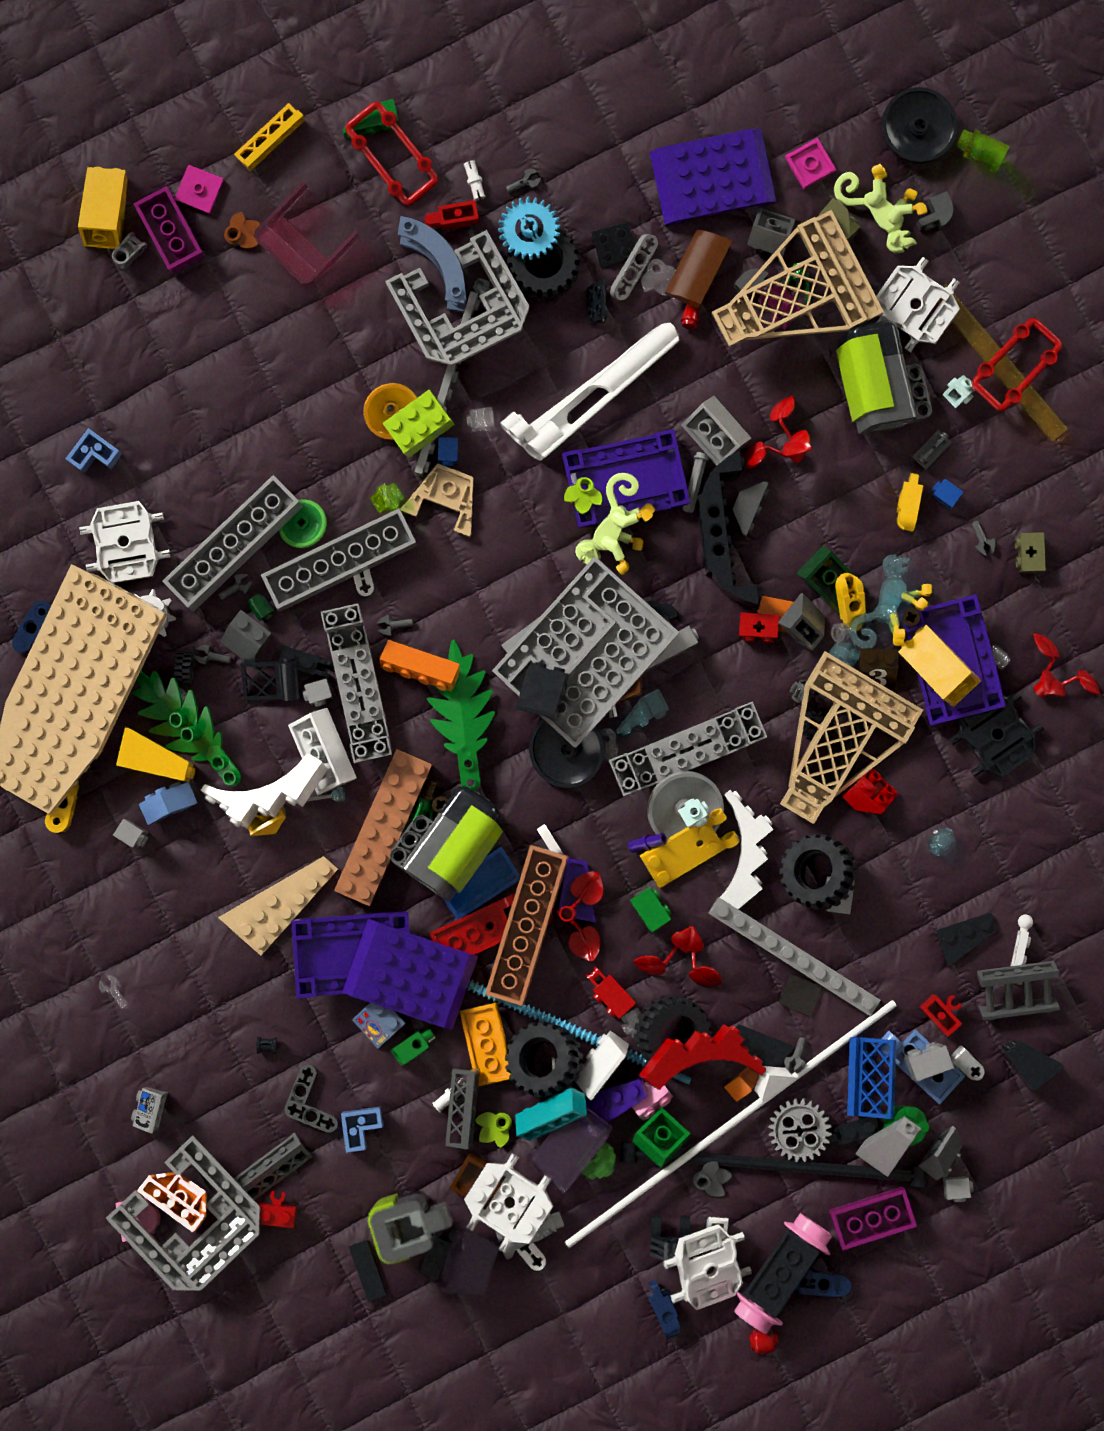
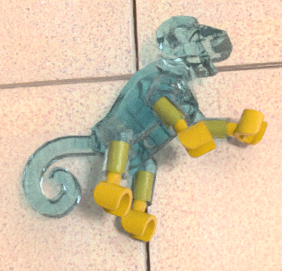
(891, 595)

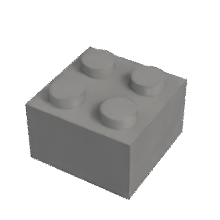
(928, 1061)

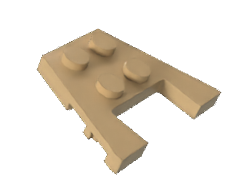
(449, 490)

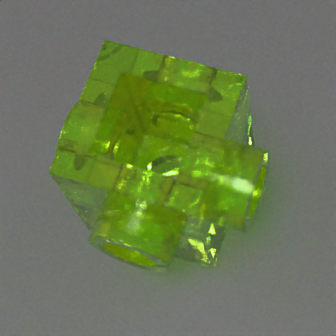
(387, 498)

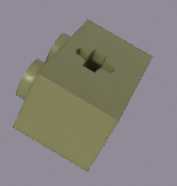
(1036, 544)

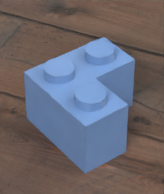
(91, 448)
(167, 802)
(355, 1124)

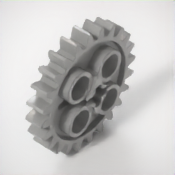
(803, 1147)

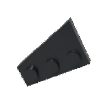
(964, 936)
(766, 1048)

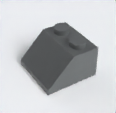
(770, 231)
(245, 636)
(942, 1154)

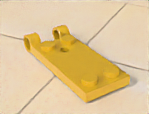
(682, 853)

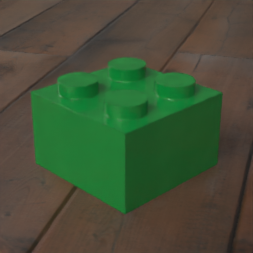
(650, 909)
(661, 1137)

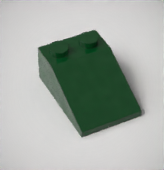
(821, 575)

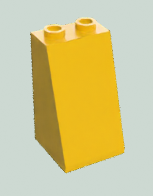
(103, 207)
(939, 665)
(148, 756)

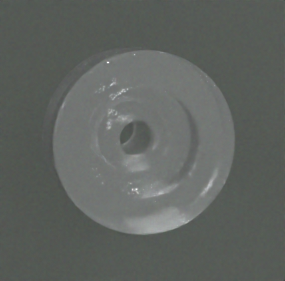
(840, 632)

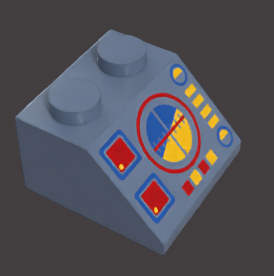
(378, 1023)

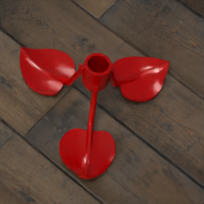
(794, 449)
(1049, 684)
(589, 889)
(687, 941)

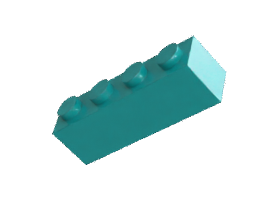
(550, 1114)

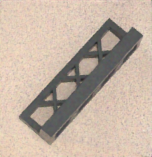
(469, 1112)
(269, 1166)

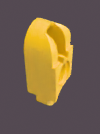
(909, 503)
(848, 594)
(64, 814)

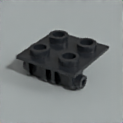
(613, 244)
(596, 302)

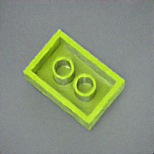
(418, 423)

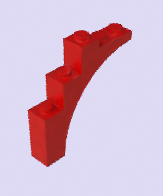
(675, 1056)

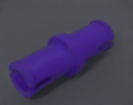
(647, 842)

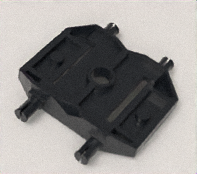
(985, 746)

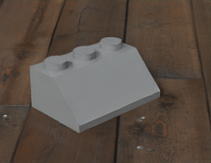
(715, 430)

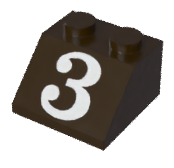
(879, 665)

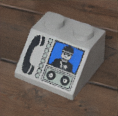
(149, 1109)

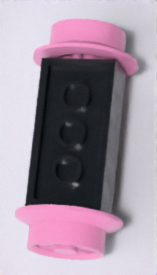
(782, 1273)

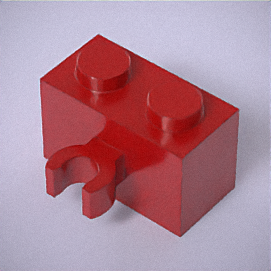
(941, 1014)
(277, 1213)

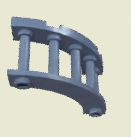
(431, 244)

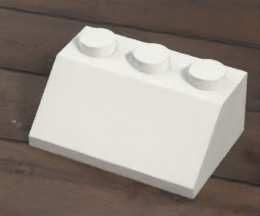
(601, 1063)

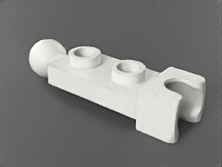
(1022, 941)

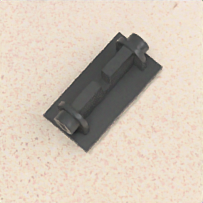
(932, 449)

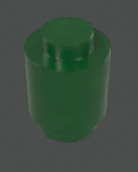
(261, 607)

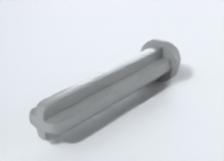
(695, 480)

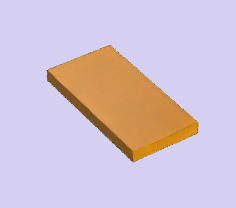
(486, 1042)

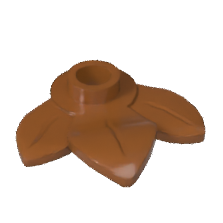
(245, 231)

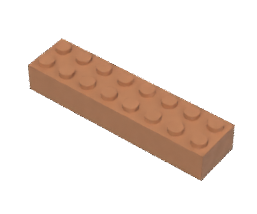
(383, 827)
(527, 925)

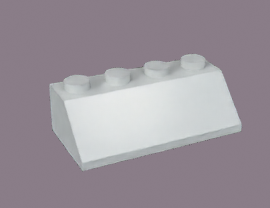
(320, 739)

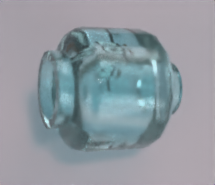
(845, 652)
(941, 841)

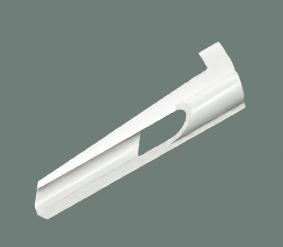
(553, 428)

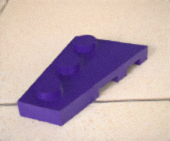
(573, 870)

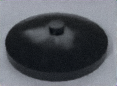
(919, 125)
(560, 761)

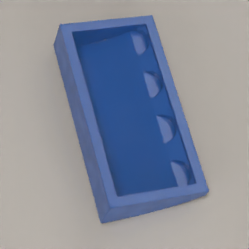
(489, 880)

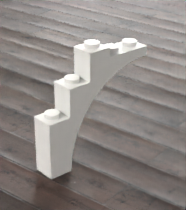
(293, 788)
(751, 830)

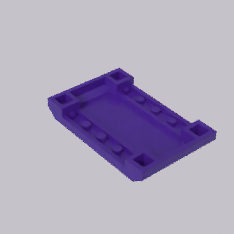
(712, 176)
(650, 459)
(965, 632)
(327, 948)
(409, 974)

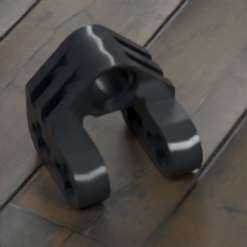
(665, 1247)

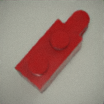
(454, 216)
(611, 994)

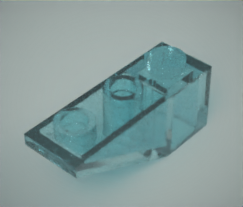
(647, 707)

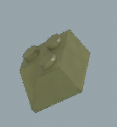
(848, 224)

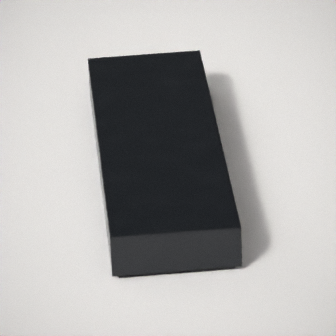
(367, 1270)

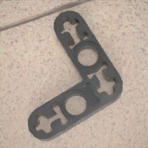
(300, 1102)

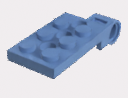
(936, 1090)

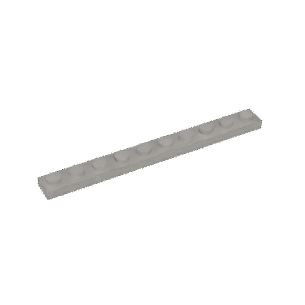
(445, 392)
(794, 956)

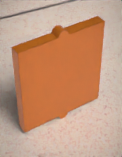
(773, 606)

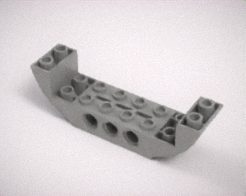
(357, 683)
(688, 749)

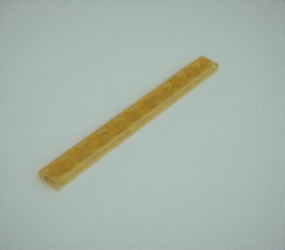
(1006, 371)

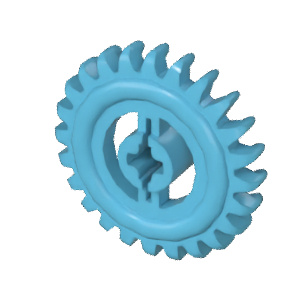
(520, 212)

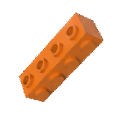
(419, 666)

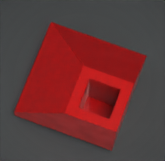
(870, 793)

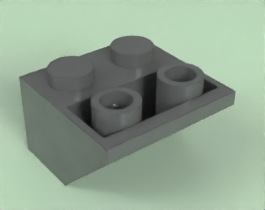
(804, 622)

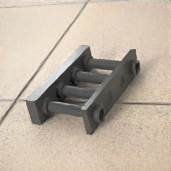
(1016, 974)

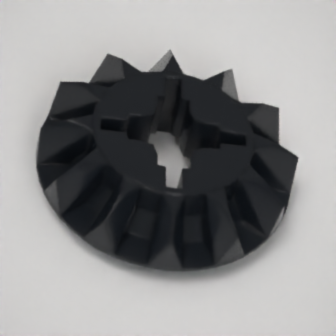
(818, 717)

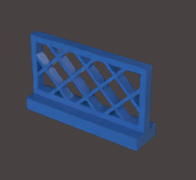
(857, 1072)

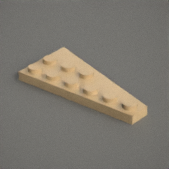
(271, 911)

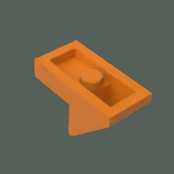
(742, 1084)

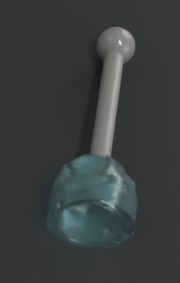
(338, 795)

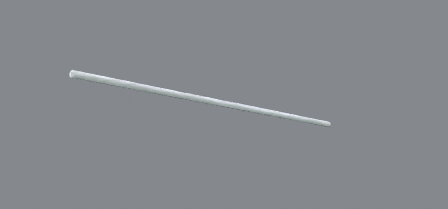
(724, 1128)

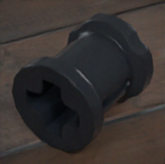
(266, 1045)

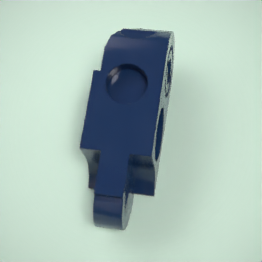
(23, 639)
(837, 1285)
(664, 1310)

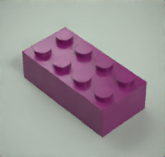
(169, 230)
(872, 1218)

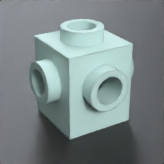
(959, 391)
(688, 816)

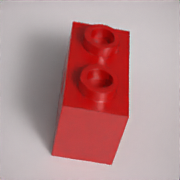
(750, 620)

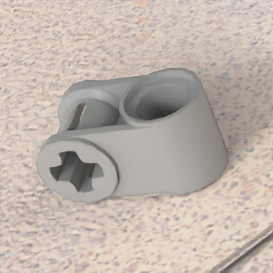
(129, 250)
(964, 1062)

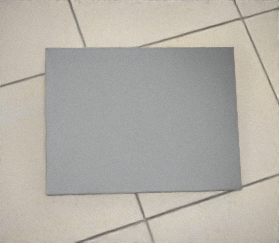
(600, 638)

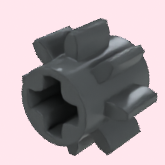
(798, 691)

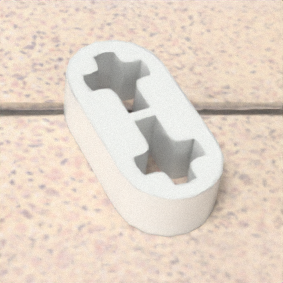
(368, 579)
(548, 839)
(529, 1260)

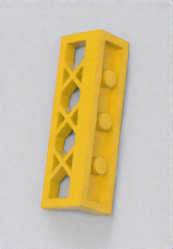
(272, 140)

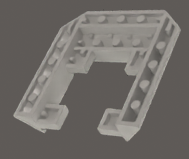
(504, 307)
(194, 1265)

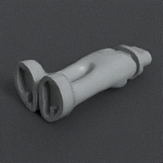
(550, 1225)

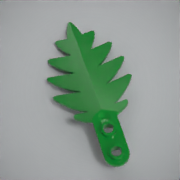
(462, 710)
(184, 722)

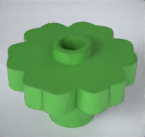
(601, 1164)

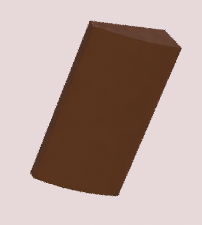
(698, 268)
(469, 1174)

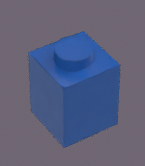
(448, 451)
(946, 493)

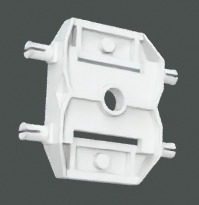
(928, 293)
(140, 542)
(498, 1214)
(698, 1286)

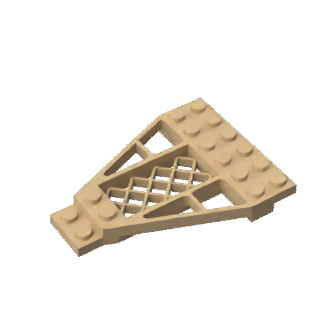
(840, 274)
(863, 698)

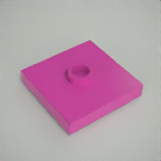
(810, 163)
(199, 189)

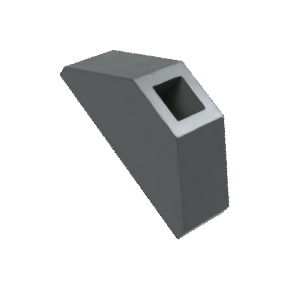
(748, 506)

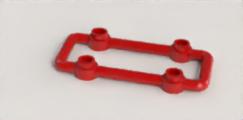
(360, 143)
(1047, 359)

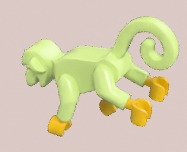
(886, 215)
(610, 529)

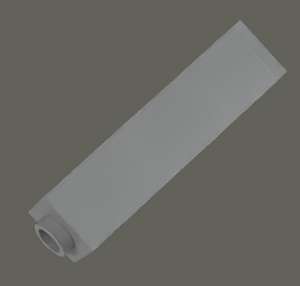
(685, 640)
(888, 1145)

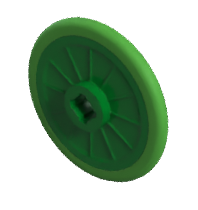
(311, 531)

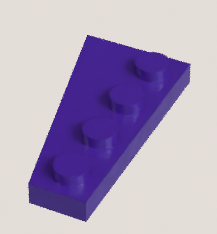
(617, 1099)

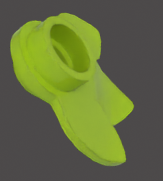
(583, 498)
(491, 1128)

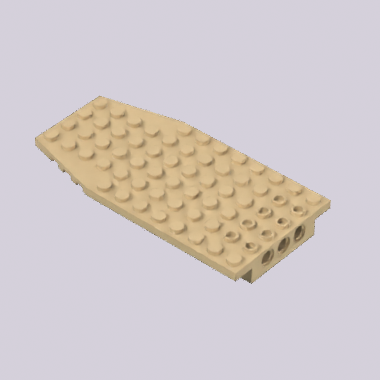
(73, 686)

